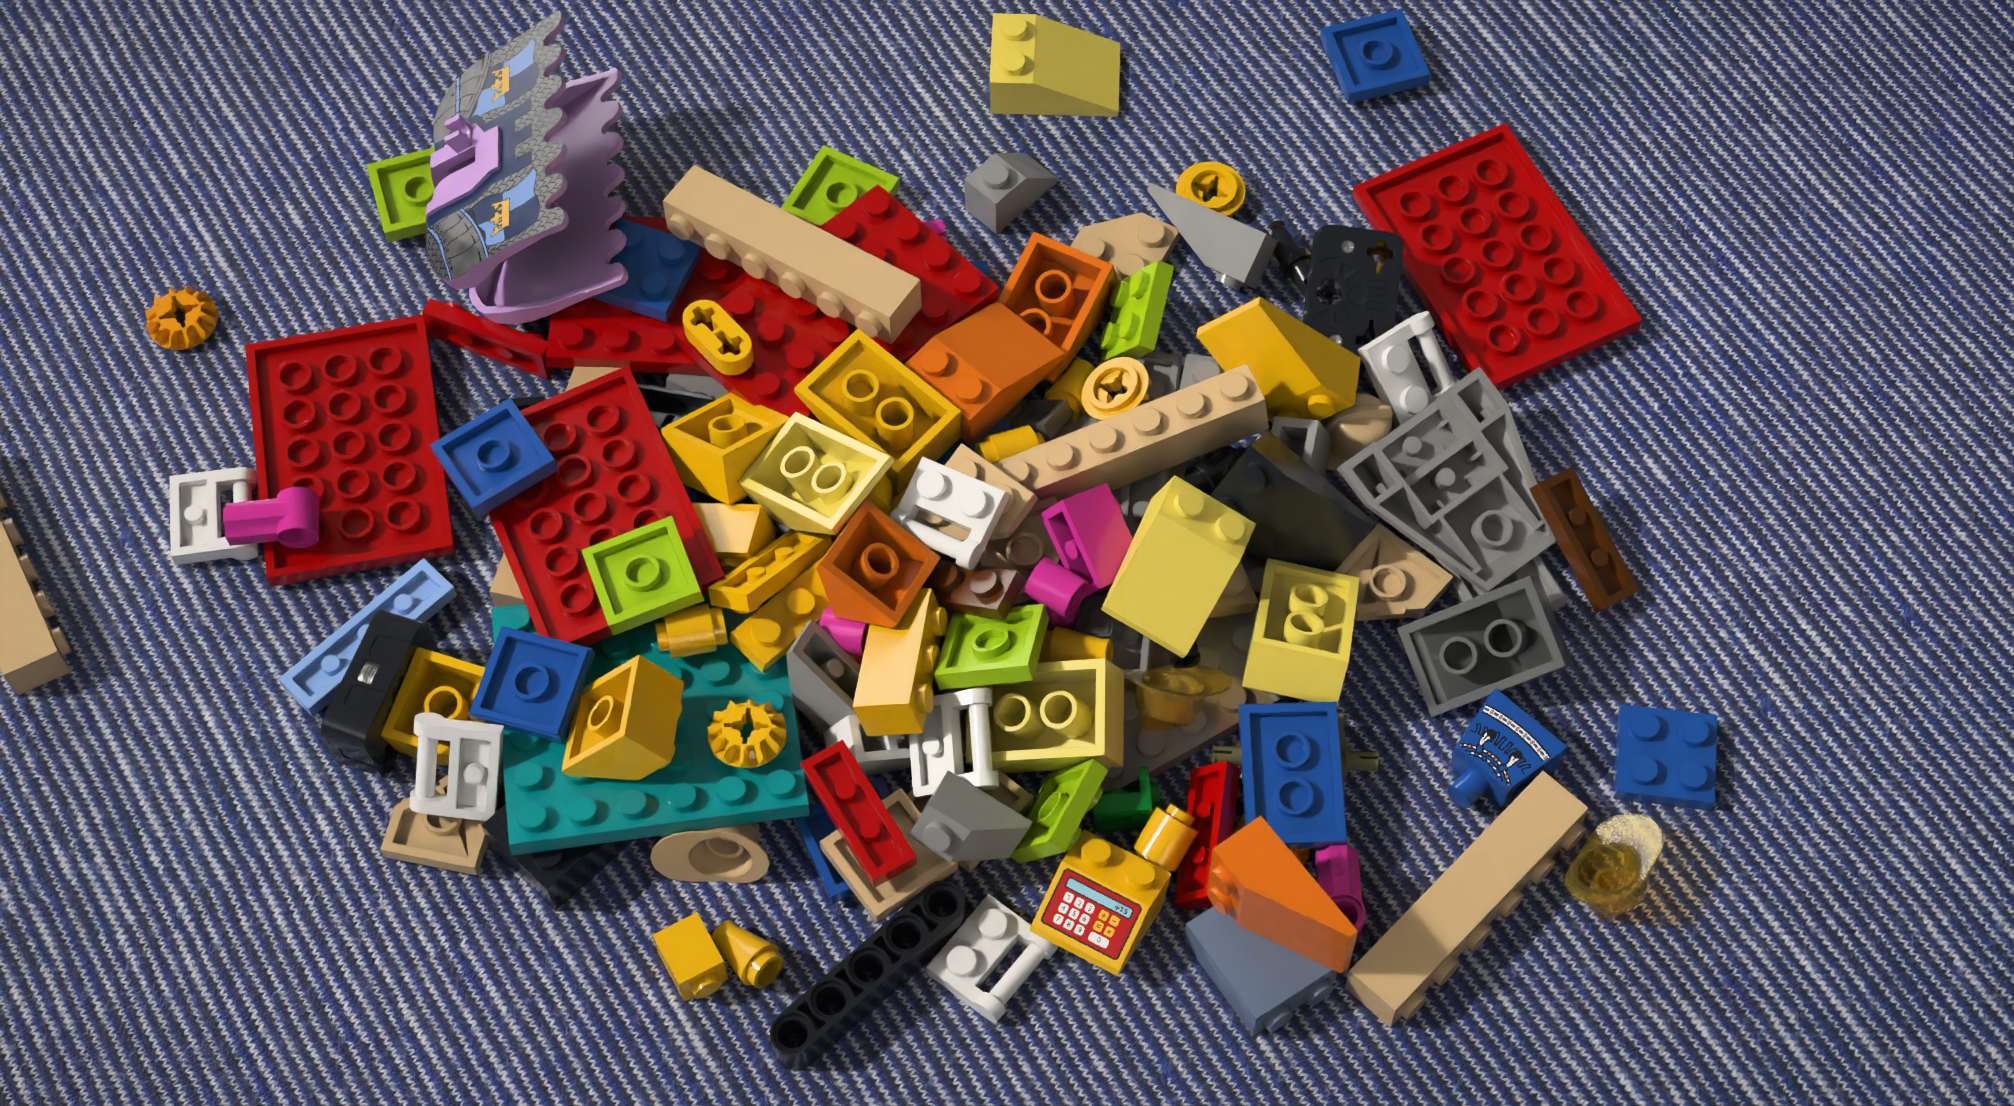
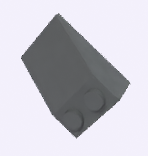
(1485, 645)

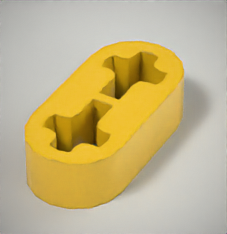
(711, 343)

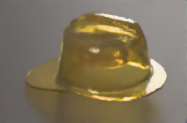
(1175, 696)
(1616, 864)

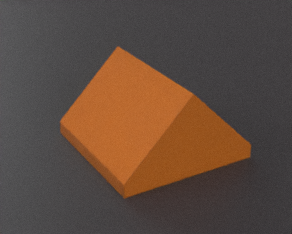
(874, 568)

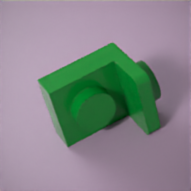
(1124, 810)

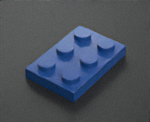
(1293, 771)

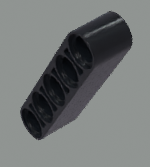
(860, 996)

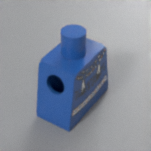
(1502, 753)

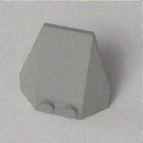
(1457, 483)

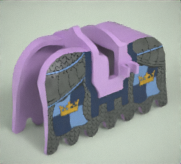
(526, 182)

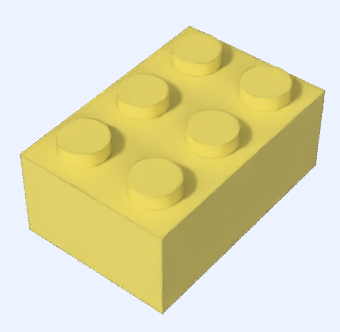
(1057, 718)

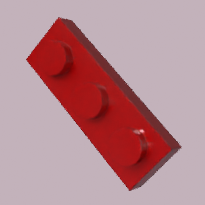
(486, 338)
(1213, 804)
(858, 813)

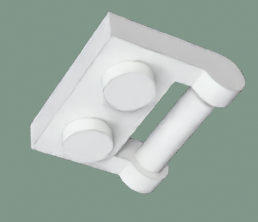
(1397, 373)
(956, 500)
(197, 514)
(941, 743)
(472, 771)
(979, 949)

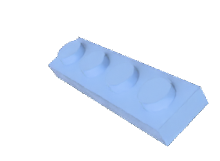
(318, 675)

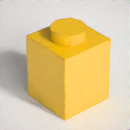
(691, 958)

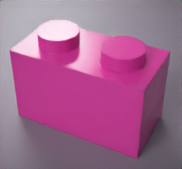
(1089, 535)

